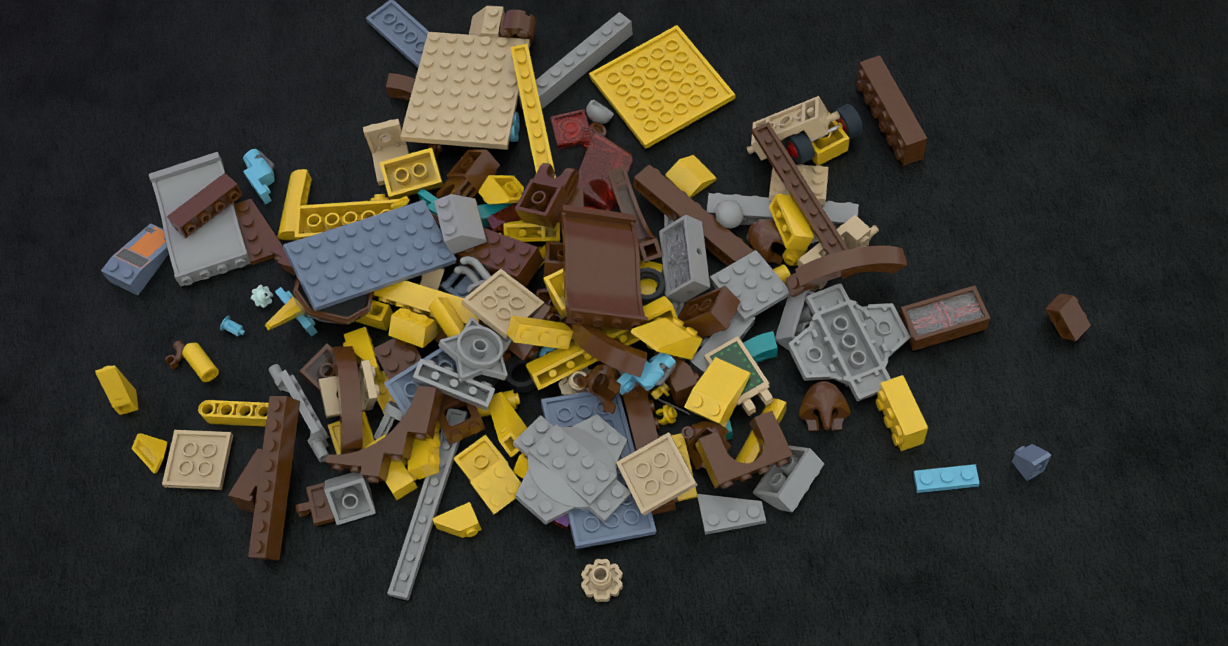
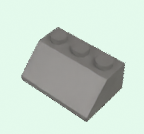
(460, 222)
(794, 319)
(787, 484)

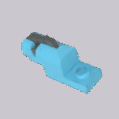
(259, 173)
(653, 373)

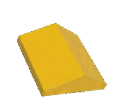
(690, 175)

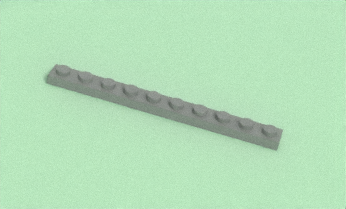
(424, 512)

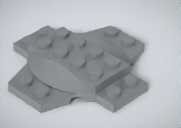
(848, 341)
(571, 469)

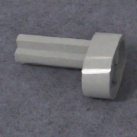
(392, 412)

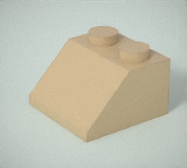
(487, 21)

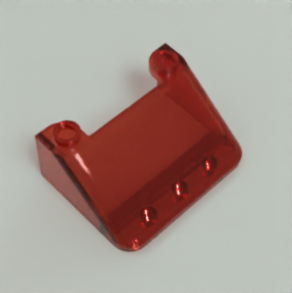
(599, 158)

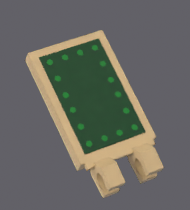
(737, 355)

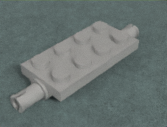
(318, 434)

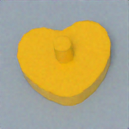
(400, 203)

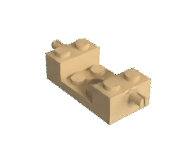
(806, 116)
(854, 234)

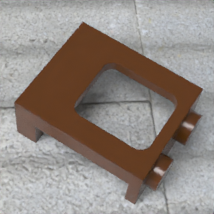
(463, 429)

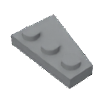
(729, 513)

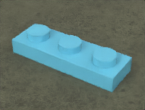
(306, 322)
(946, 478)

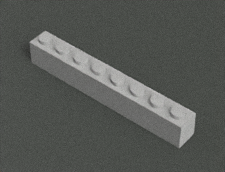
(582, 58)
(758, 208)

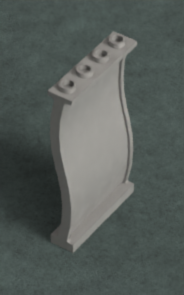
(215, 245)

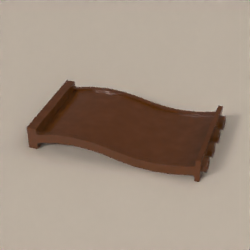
(601, 268)

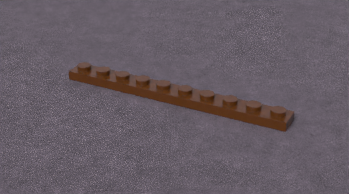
(799, 190)

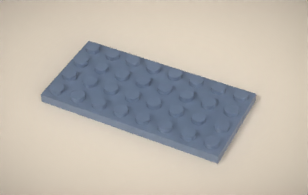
(368, 255)
(627, 520)

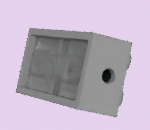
(684, 259)

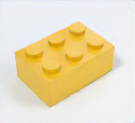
(411, 173)
(901, 413)

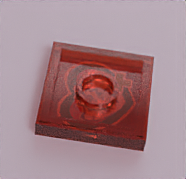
(567, 127)

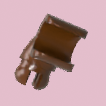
(178, 346)

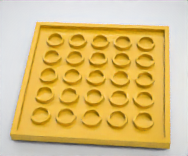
(661, 86)

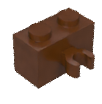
(1068, 317)

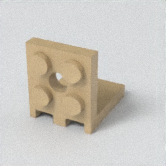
(385, 147)
(368, 390)

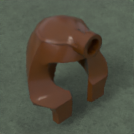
(762, 236)
(603, 384)
(825, 398)
(699, 430)

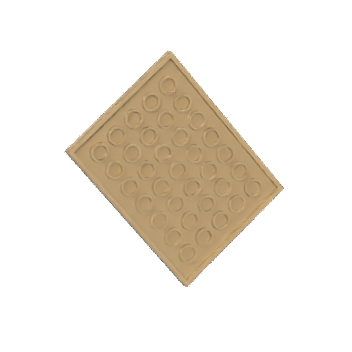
(464, 92)

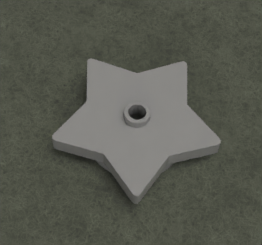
(477, 351)

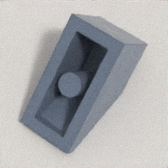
(1030, 461)

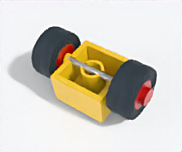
(829, 146)

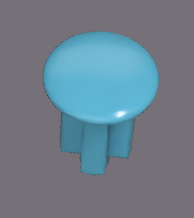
(231, 326)

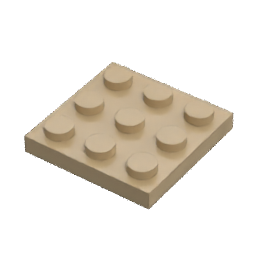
(815, 177)
(499, 299)
(197, 459)
(656, 474)

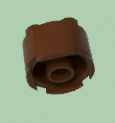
(517, 25)

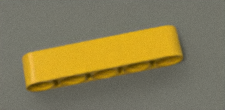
(237, 415)

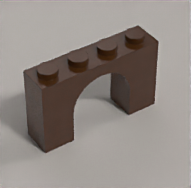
(725, 470)

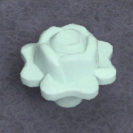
(262, 296)

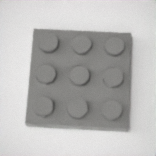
(752, 284)

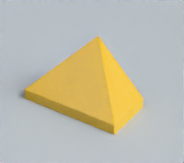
(150, 450)

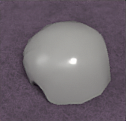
(598, 112)
(729, 213)

